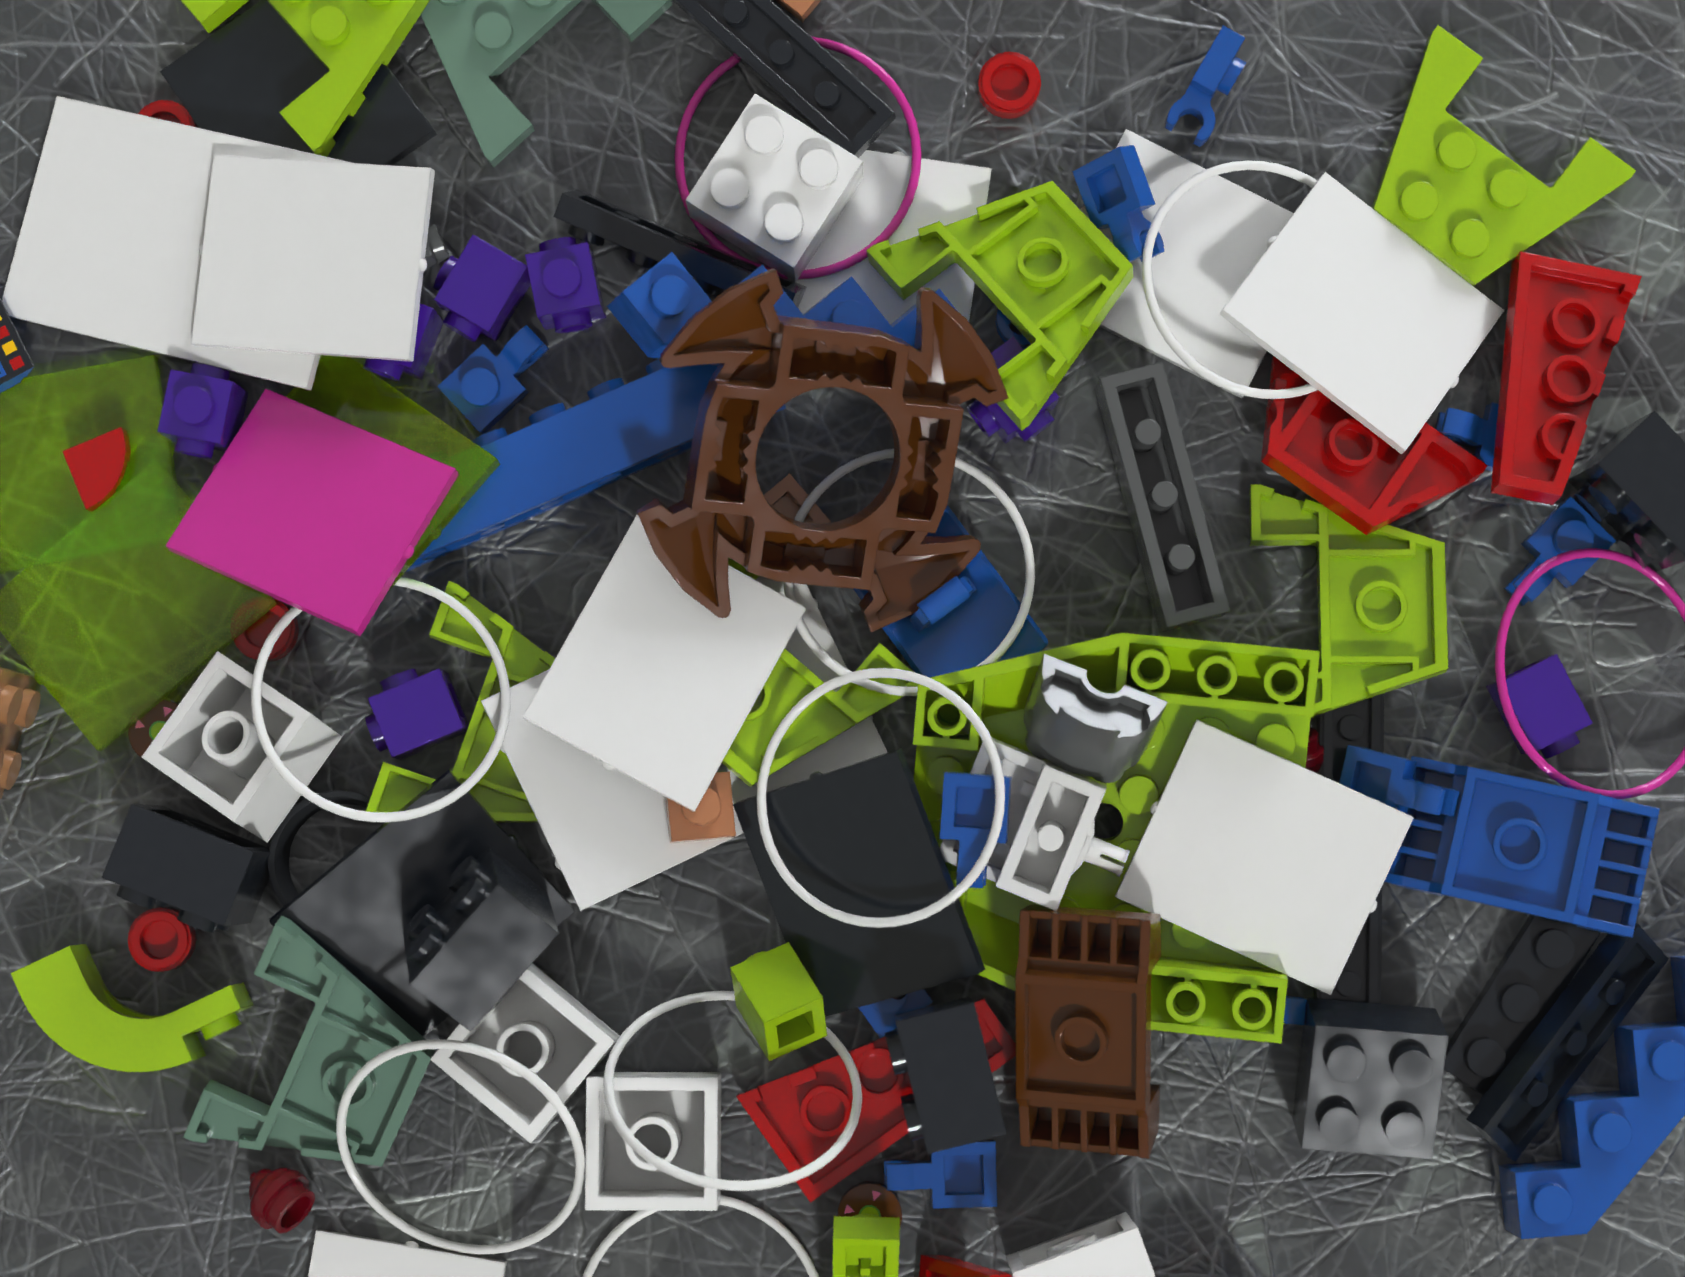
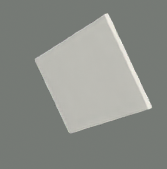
(120, 235)
(615, 829)

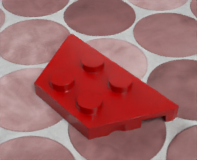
(1350, 466)

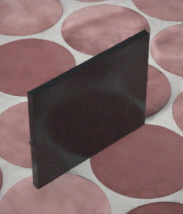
(260, 66)
(871, 852)
(379, 886)

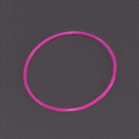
(915, 166)
(1501, 677)

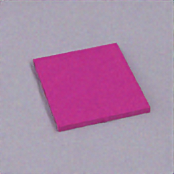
(313, 511)

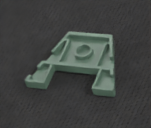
(487, 36)
(339, 1039)

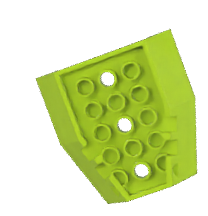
(1236, 687)

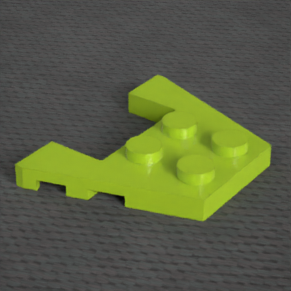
(346, 37)
(1466, 195)
(1039, 268)
(1376, 597)
(815, 725)
(499, 787)

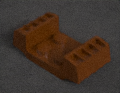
(1086, 1030)

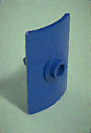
(962, 618)

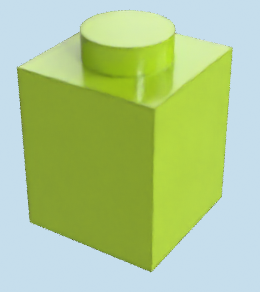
(778, 1001)

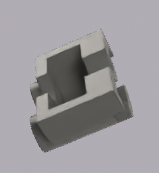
(1084, 727)

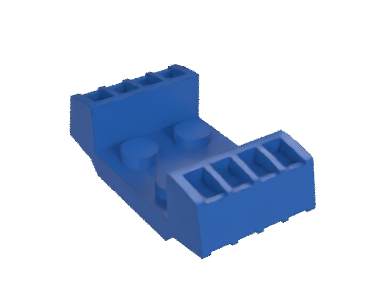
(1529, 848)

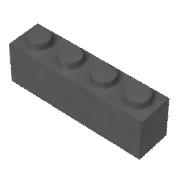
(1161, 497)

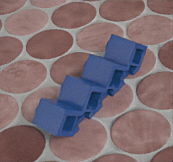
(668, 296)
(1604, 1133)

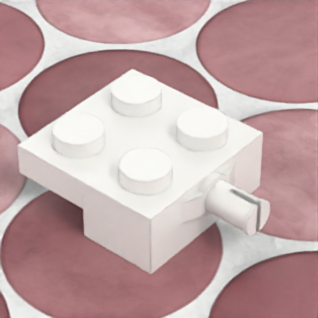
(1047, 828)

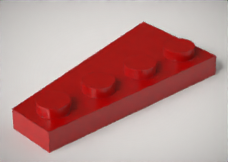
(1553, 367)
(811, 1107)

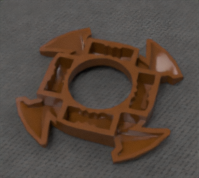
(761, 368)

